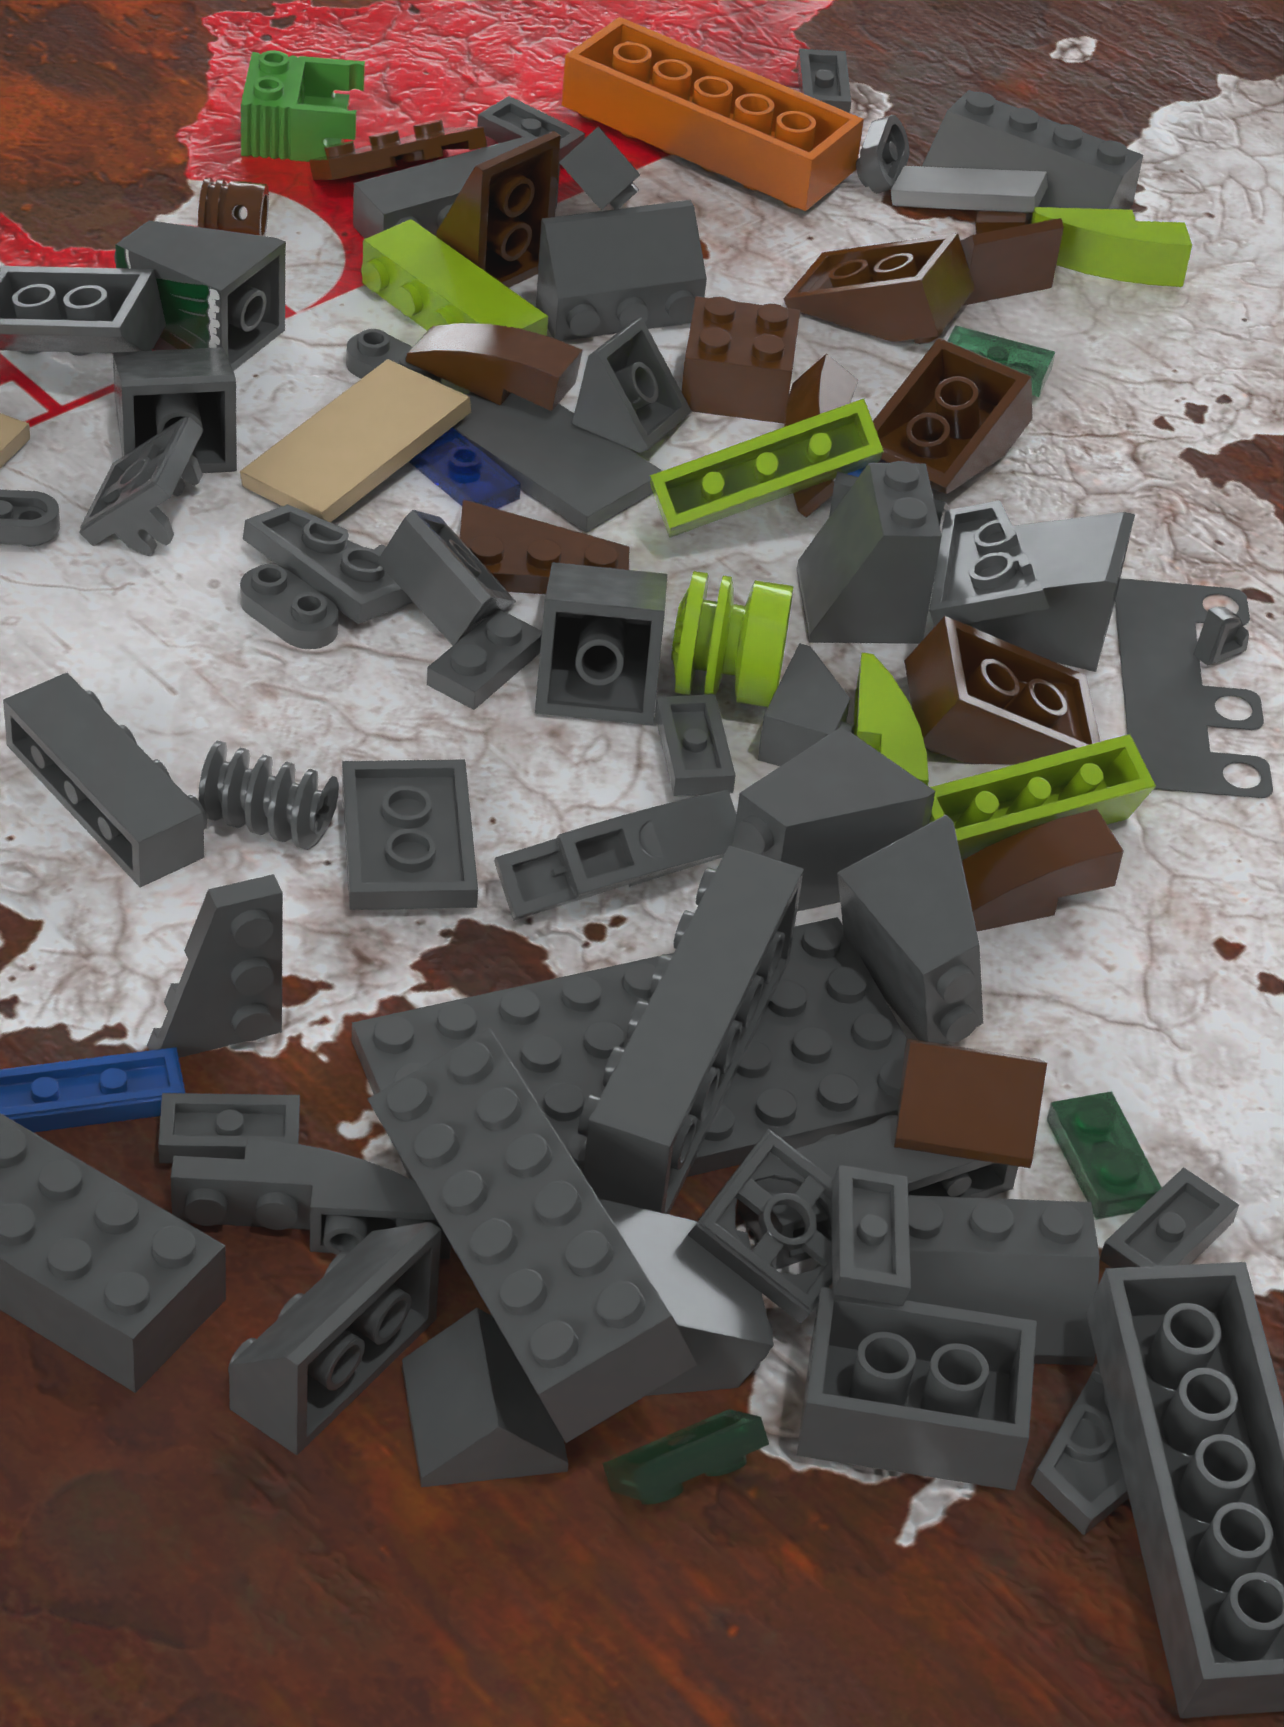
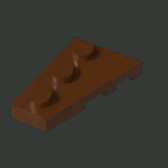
(387, 147)
(523, 549)

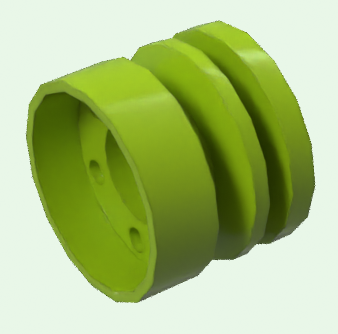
(732, 638)

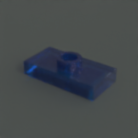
(466, 472)

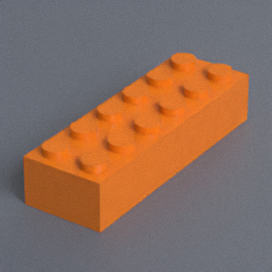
(712, 113)

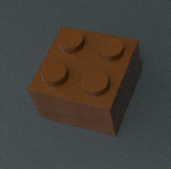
(740, 359)

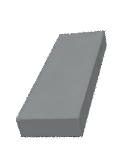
(969, 189)

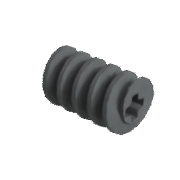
(266, 800)

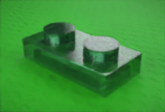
(1016, 355)
(1103, 1154)
(708, 1447)

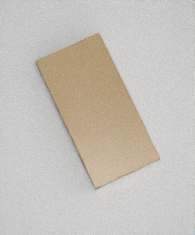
(356, 441)

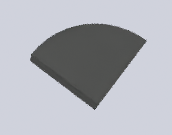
(1221, 636)

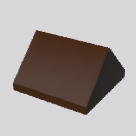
(1013, 260)
(969, 1103)

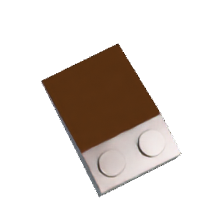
(502, 210)
(888, 288)
(955, 415)
(995, 700)

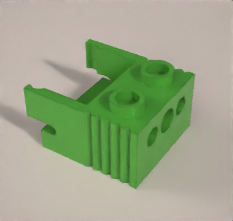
(292, 105)

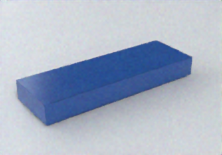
(90, 1089)

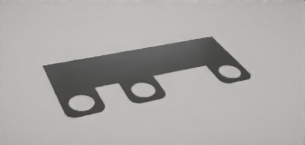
(1165, 692)

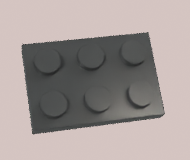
(408, 835)

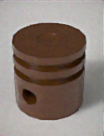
(222, 205)

